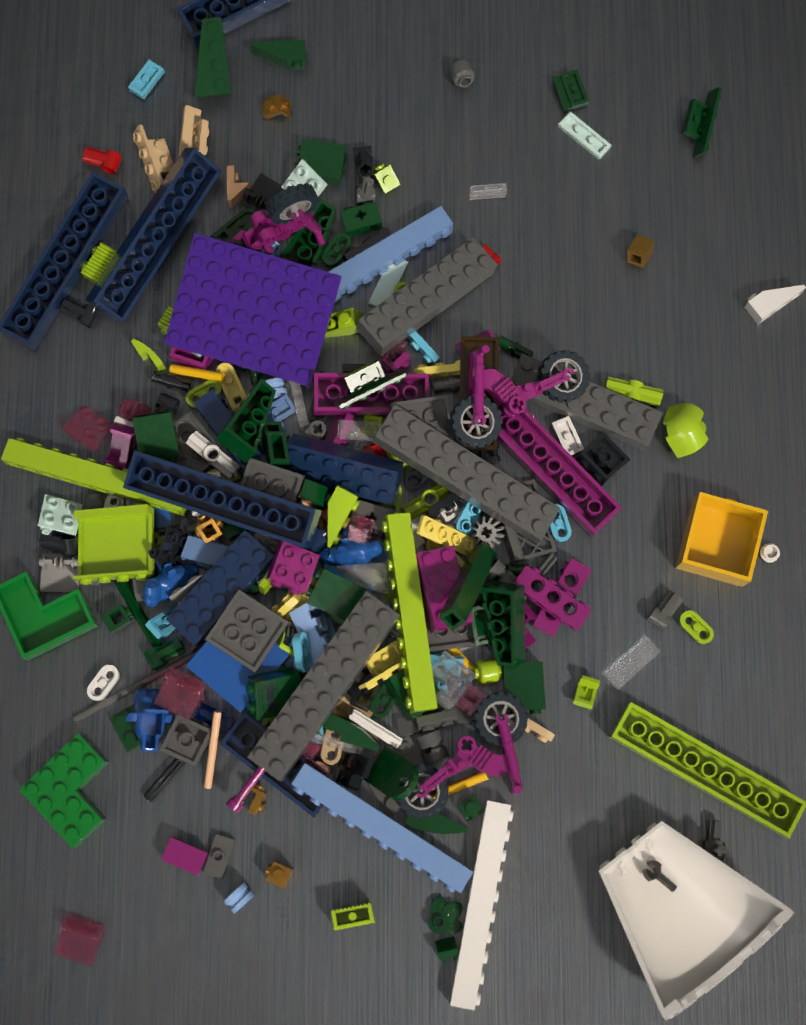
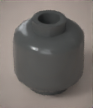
(462, 73)

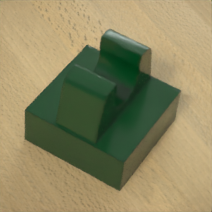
(446, 948)

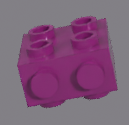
(292, 568)

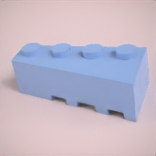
(317, 627)

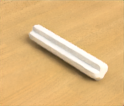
(375, 728)

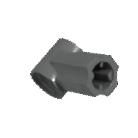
(663, 613)

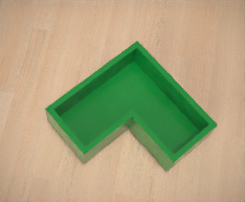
(39, 625)
(57, 790)

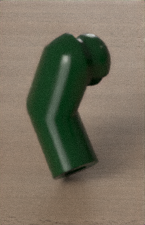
(254, 375)

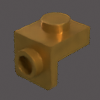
(276, 106)
(258, 802)

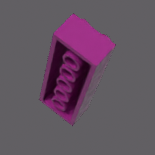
(331, 387)

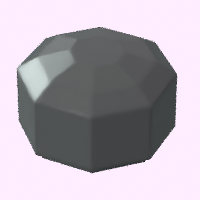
(94, 501)

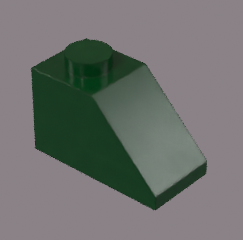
(315, 493)

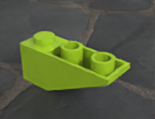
(343, 323)
(338, 510)

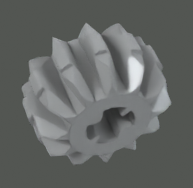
(490, 524)

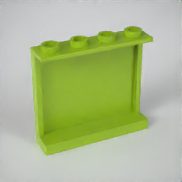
(115, 543)

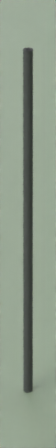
(131, 688)

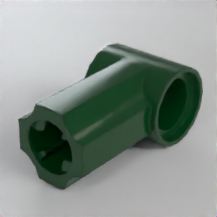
(160, 655)

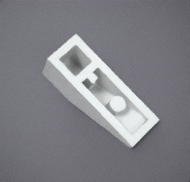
(770, 301)

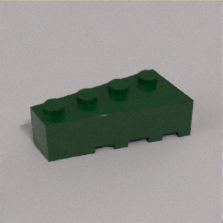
(213, 67)
(304, 246)
(246, 424)
(506, 620)

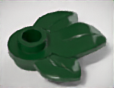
(447, 914)

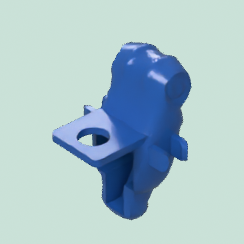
(350, 552)
(166, 581)
(148, 719)

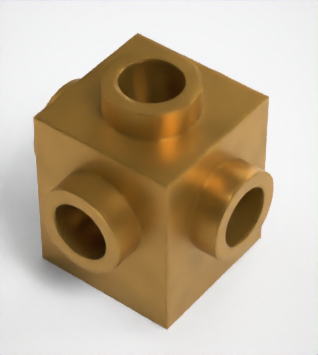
(208, 533)

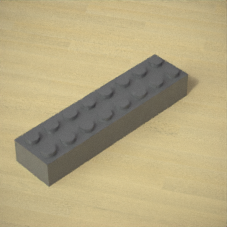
(426, 296)
(596, 408)

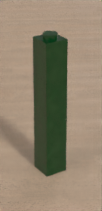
(468, 586)

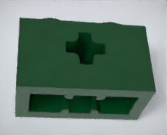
(371, 219)

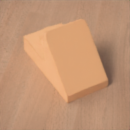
(234, 188)

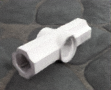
(221, 462)

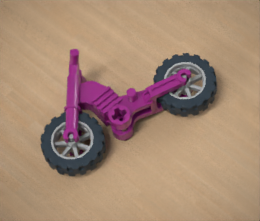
(283, 216)
(507, 394)
(477, 757)

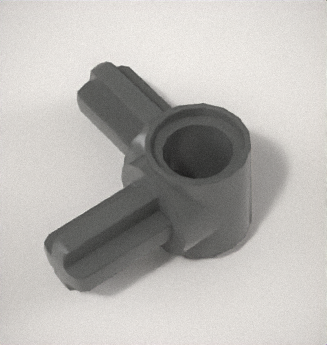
(364, 191)
(713, 844)

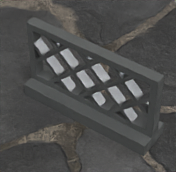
(512, 539)

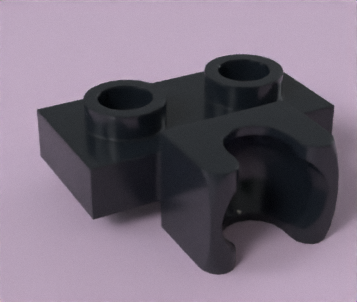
(354, 768)

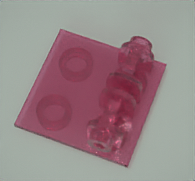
(87, 427)
(180, 693)
(310, 754)
(79, 940)

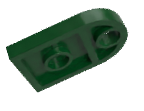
(390, 774)

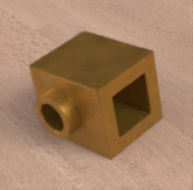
(640, 251)
(278, 874)

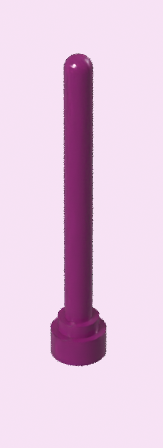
(236, 801)

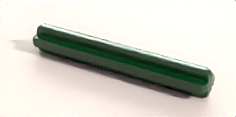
(138, 612)

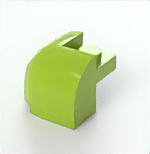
(685, 429)

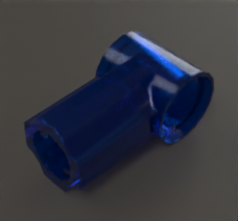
(205, 714)

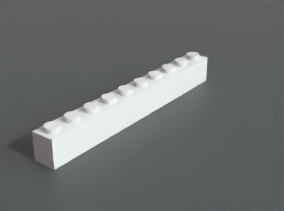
(480, 905)

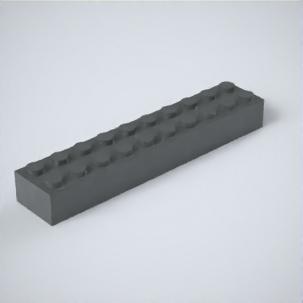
(466, 474)
(324, 686)

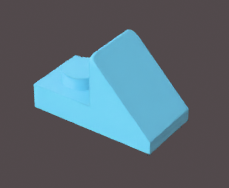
(160, 626)

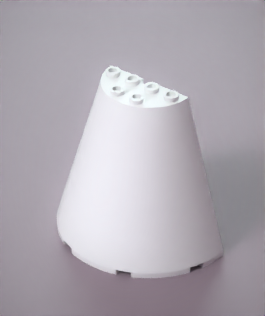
(697, 932)

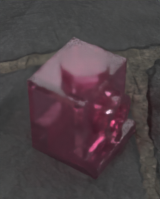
(360, 529)
(470, 700)

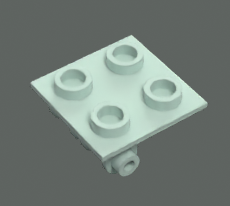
(305, 174)
(58, 515)

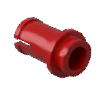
(496, 257)

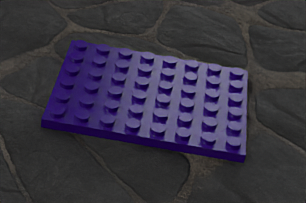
(252, 309)

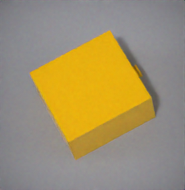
(721, 539)

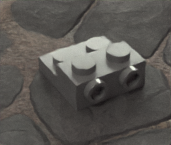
(187, 740)

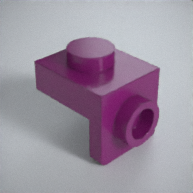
(401, 363)

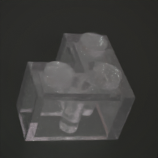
(454, 677)

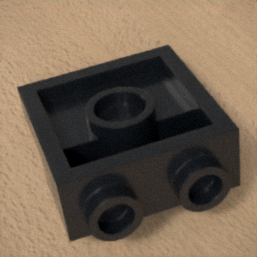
(602, 459)

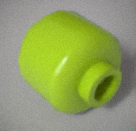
(487, 671)

